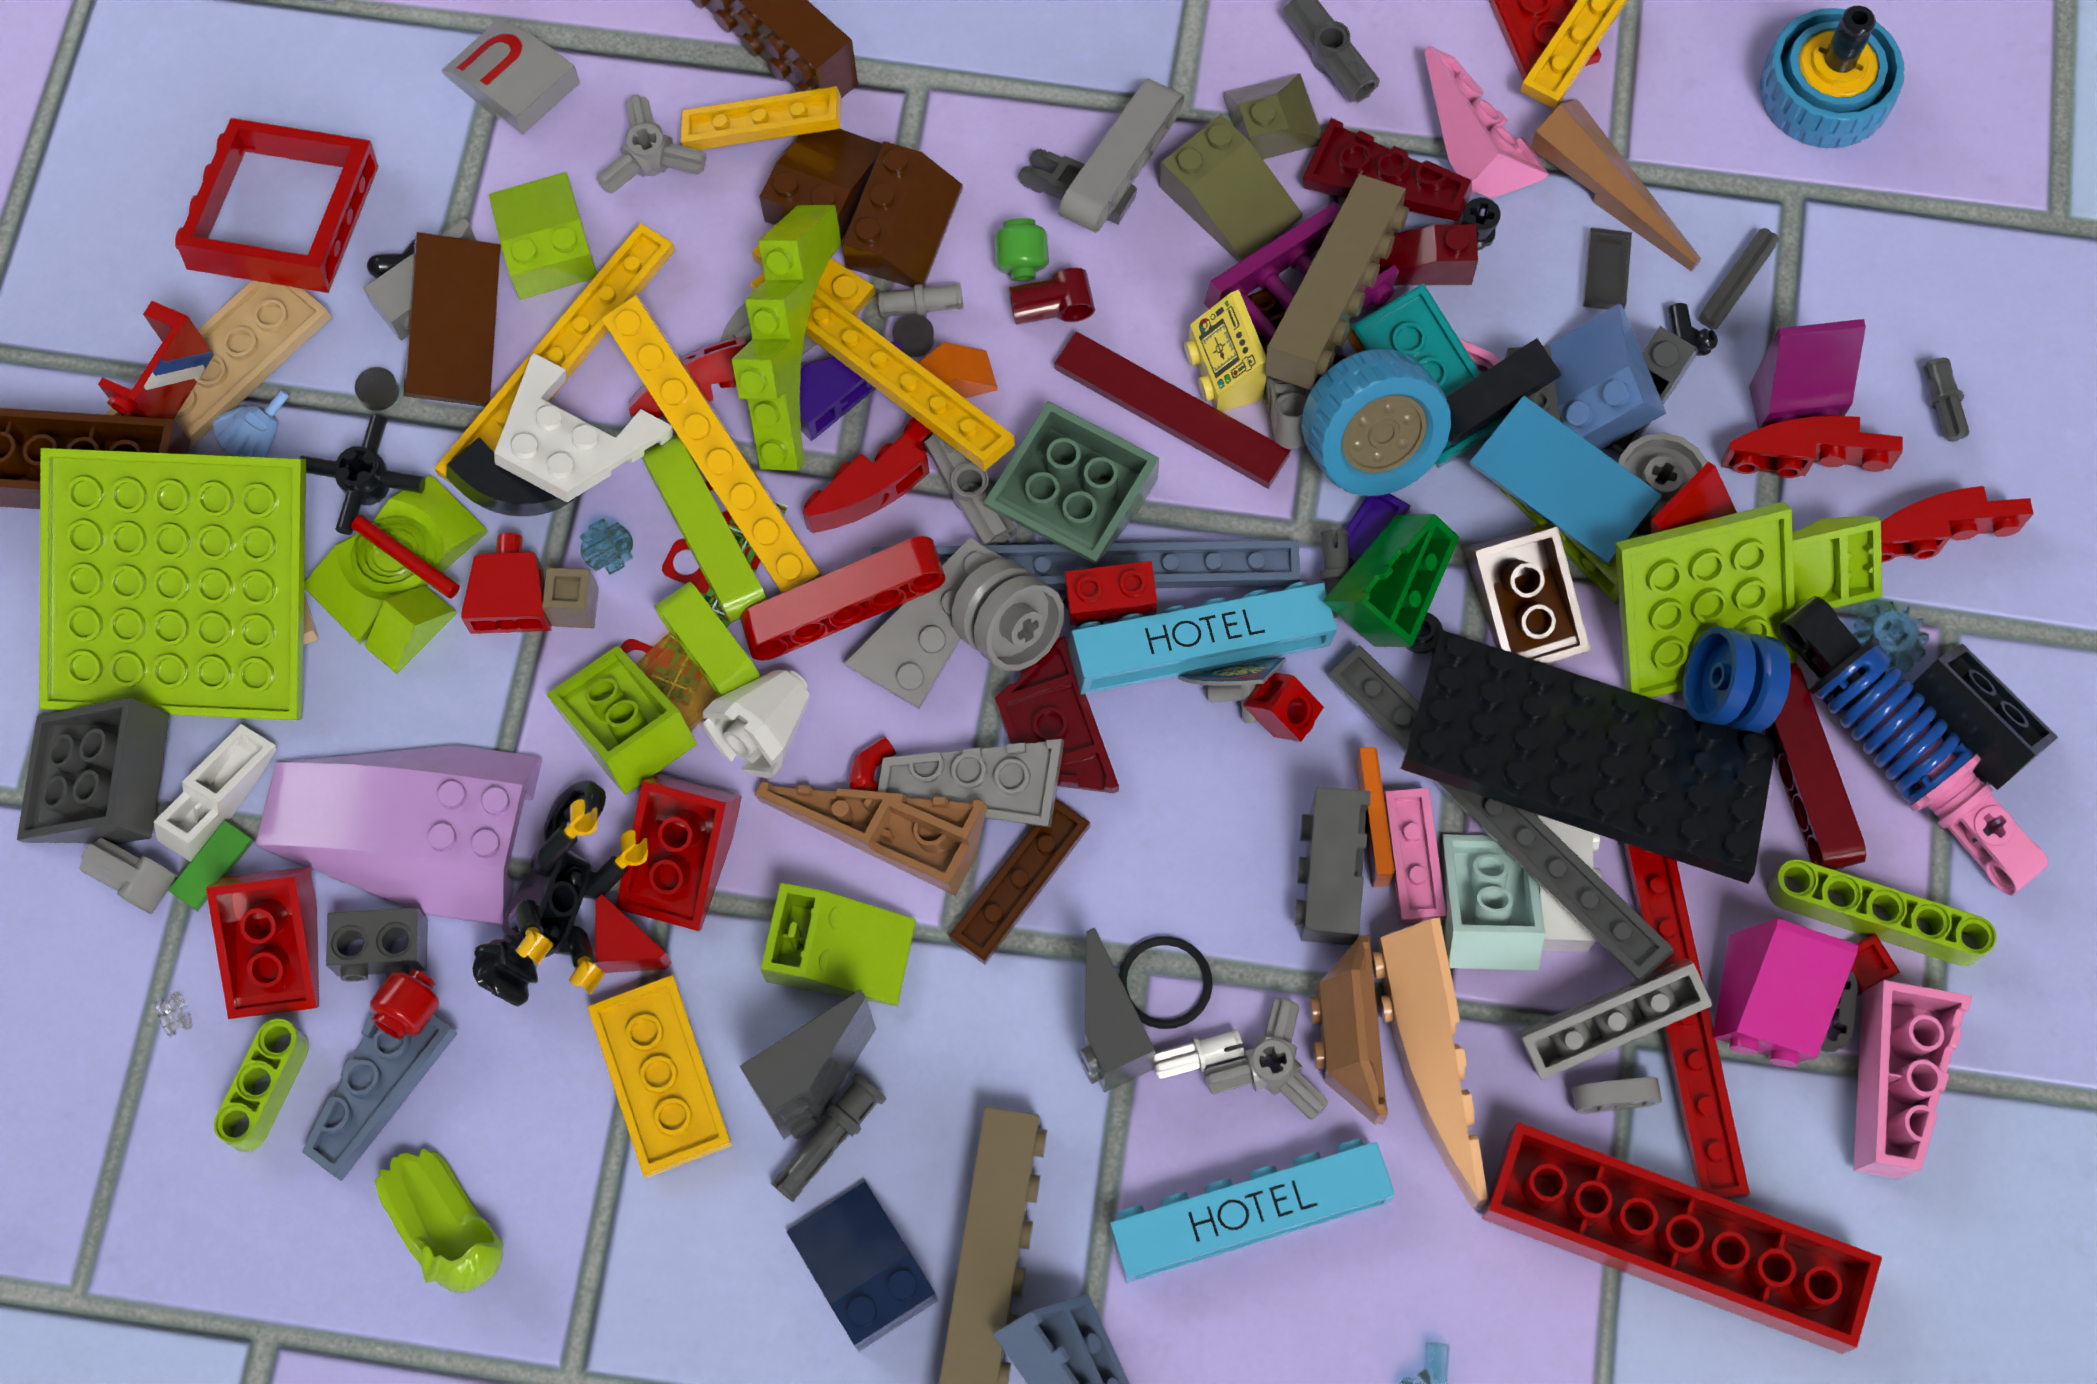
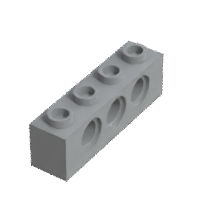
(1615, 1018)

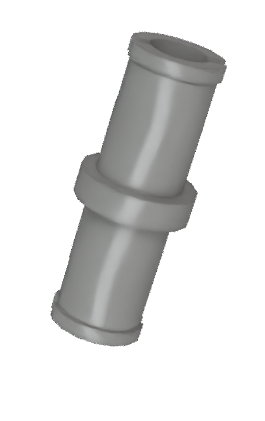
(920, 300)

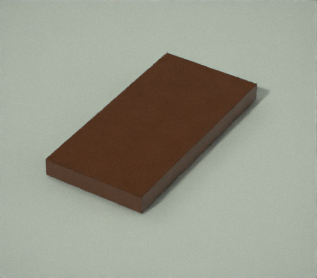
(452, 320)

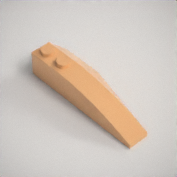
(1423, 1022)

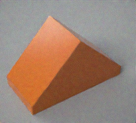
(961, 368)

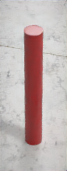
(405, 556)

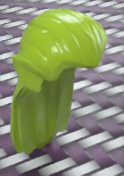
(439, 1222)

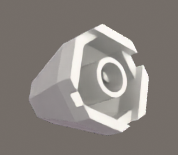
(758, 721)

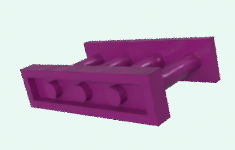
(1288, 251)

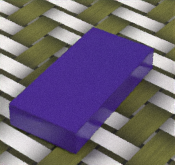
(1370, 521)

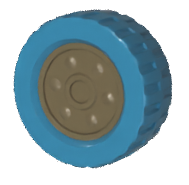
(1376, 422)

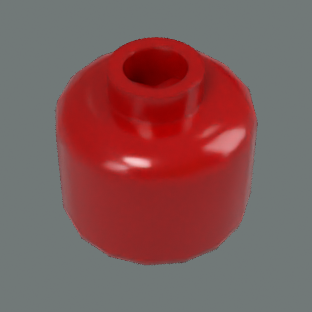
(404, 1004)

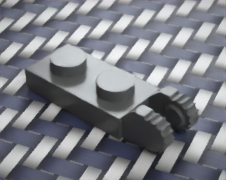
(1056, 174)

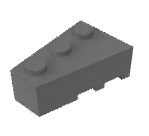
(1332, 866)

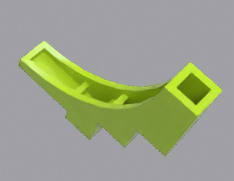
(778, 313)

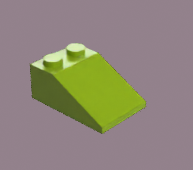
(542, 236)
(622, 719)

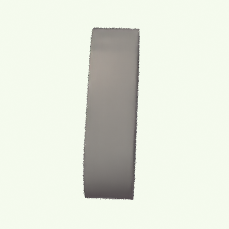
(1616, 1095)

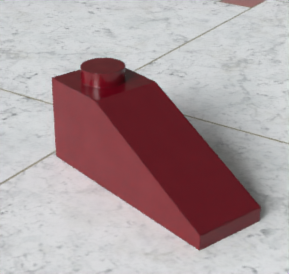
(1434, 255)

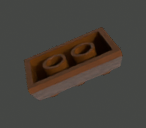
(901, 217)

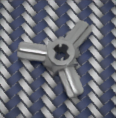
(647, 150)
(1278, 1046)

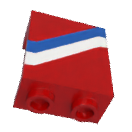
(169, 373)

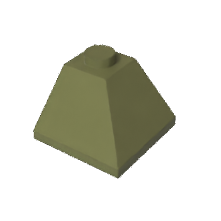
(1275, 116)

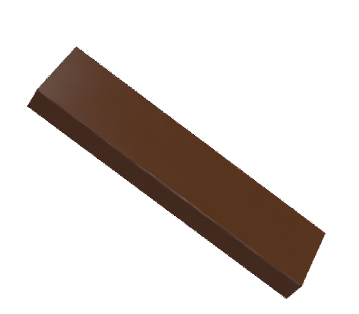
(1018, 883)

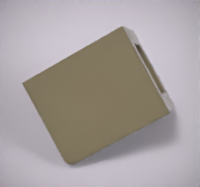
(570, 598)

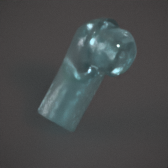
(1435, 1365)

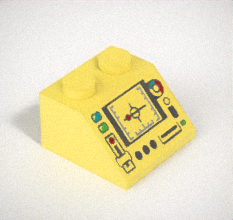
(1227, 355)

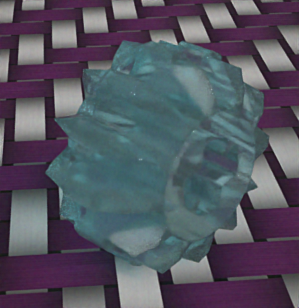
(1904, 631)

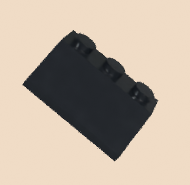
(1983, 715)

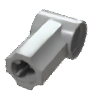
(134, 878)

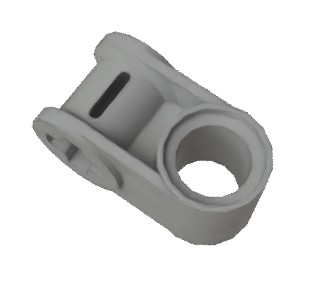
(1285, 407)

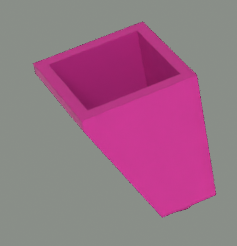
(1781, 990)

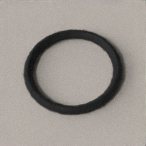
(1200, 959)

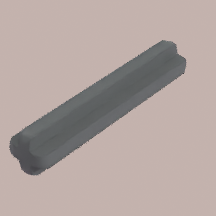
(1738, 278)

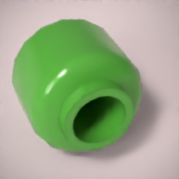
(1021, 249)

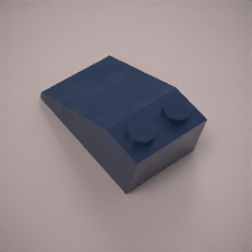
(862, 1266)

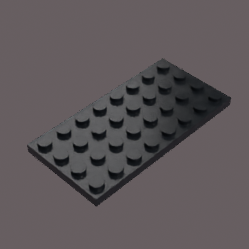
(1591, 756)

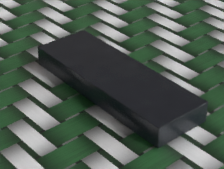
(1499, 389)

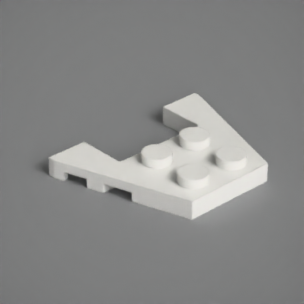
(560, 449)

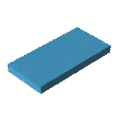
(1565, 480)

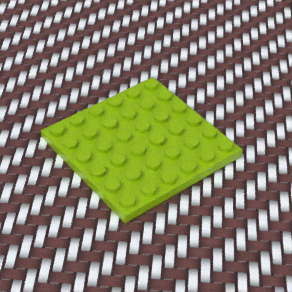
(172, 582)

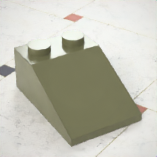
(1228, 189)

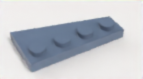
(372, 1092)

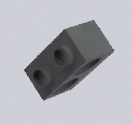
(379, 932)

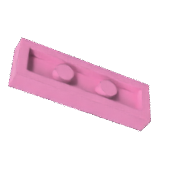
(1414, 855)

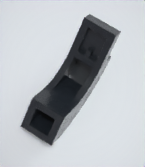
(494, 487)

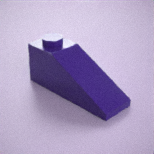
(828, 393)

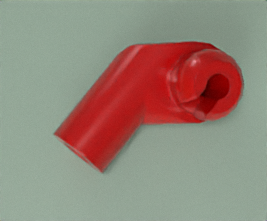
(865, 763)

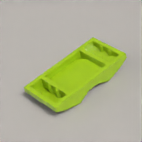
(1838, 560)
(360, 576)

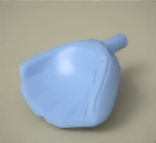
(249, 429)

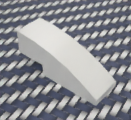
(214, 792)

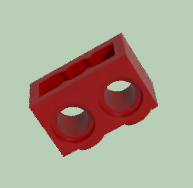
(1110, 592)

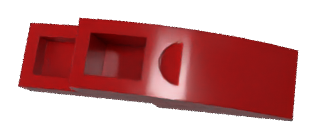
(706, 367)
(1796, 444)
(867, 487)
(1958, 514)

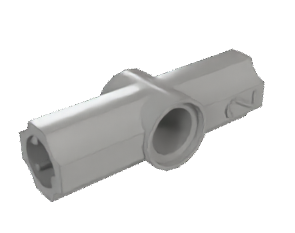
(958, 470)

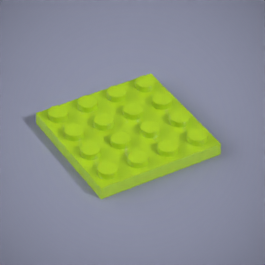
(1701, 577)

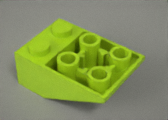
(836, 945)

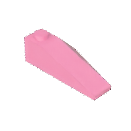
(1475, 132)

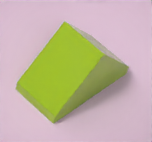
(406, 626)

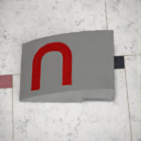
(512, 75)

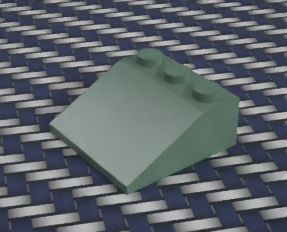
(1074, 483)

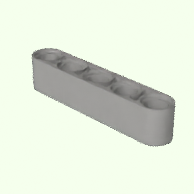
(1121, 155)

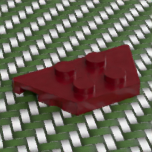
(1049, 707)

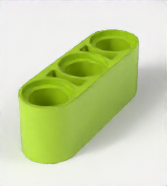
(706, 640)
(265, 1107)

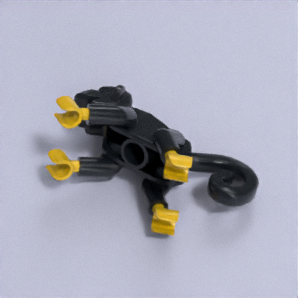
(549, 899)

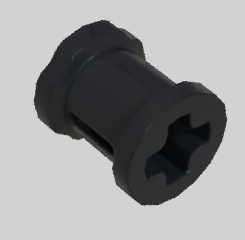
(1484, 224)

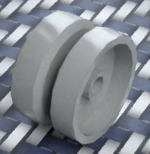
(1664, 464)
(1007, 614)

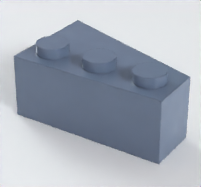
(1062, 1345)

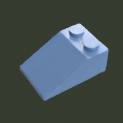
(1604, 380)

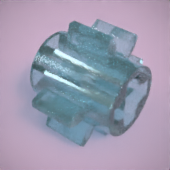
(606, 546)

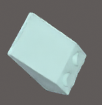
(1489, 906)

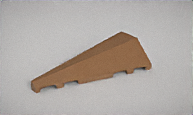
(1584, 152)
(918, 835)

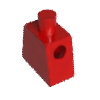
(505, 590)

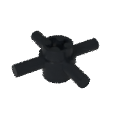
(369, 469)

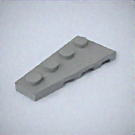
(919, 637)
(1011, 779)

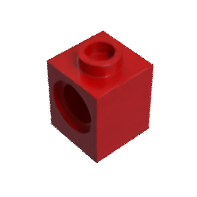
(1284, 707)

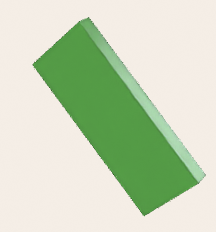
(210, 864)

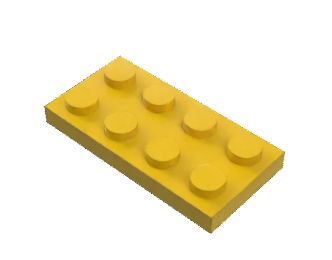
(659, 1076)

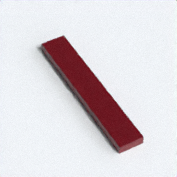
(1172, 409)

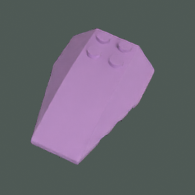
(406, 824)

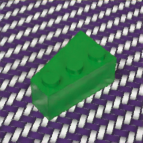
(1395, 580)

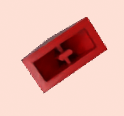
(622, 944)

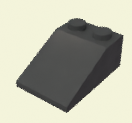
(1115, 1038)

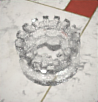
(172, 1014)

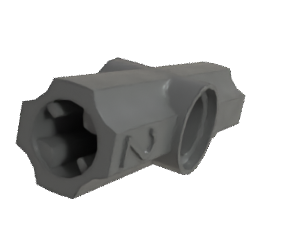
(1341, 63)

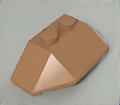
(1350, 1032)

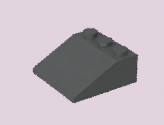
(94, 774)
(808, 1066)

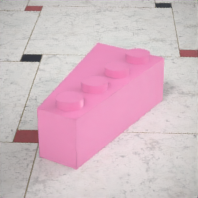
(1901, 1072)

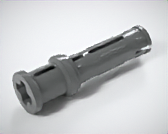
(841, 1120)

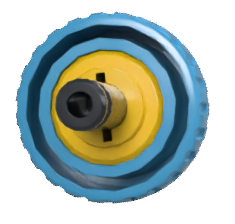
(1832, 77)

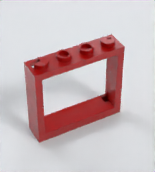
(266, 265)

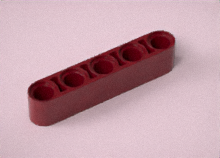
(1814, 781)

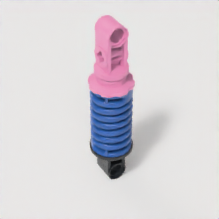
(1932, 764)

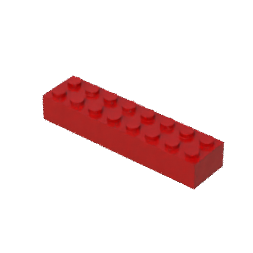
(1683, 1238)

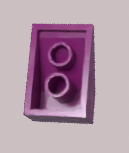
(1808, 372)

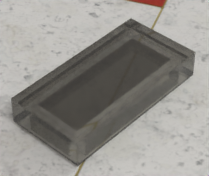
(1607, 268)

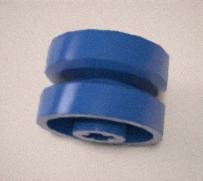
(1736, 679)

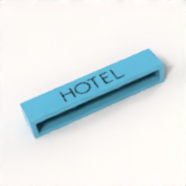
(1201, 637)
(1252, 1210)

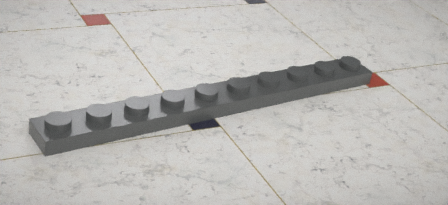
(1515, 830)

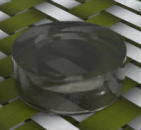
(914, 334)
(377, 388)

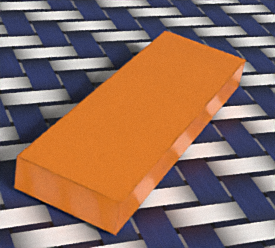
(1376, 820)

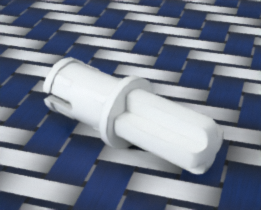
(1198, 1054)

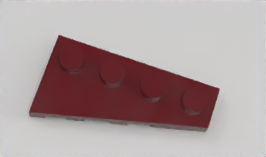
(1345, 155)

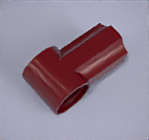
(1063, 296)

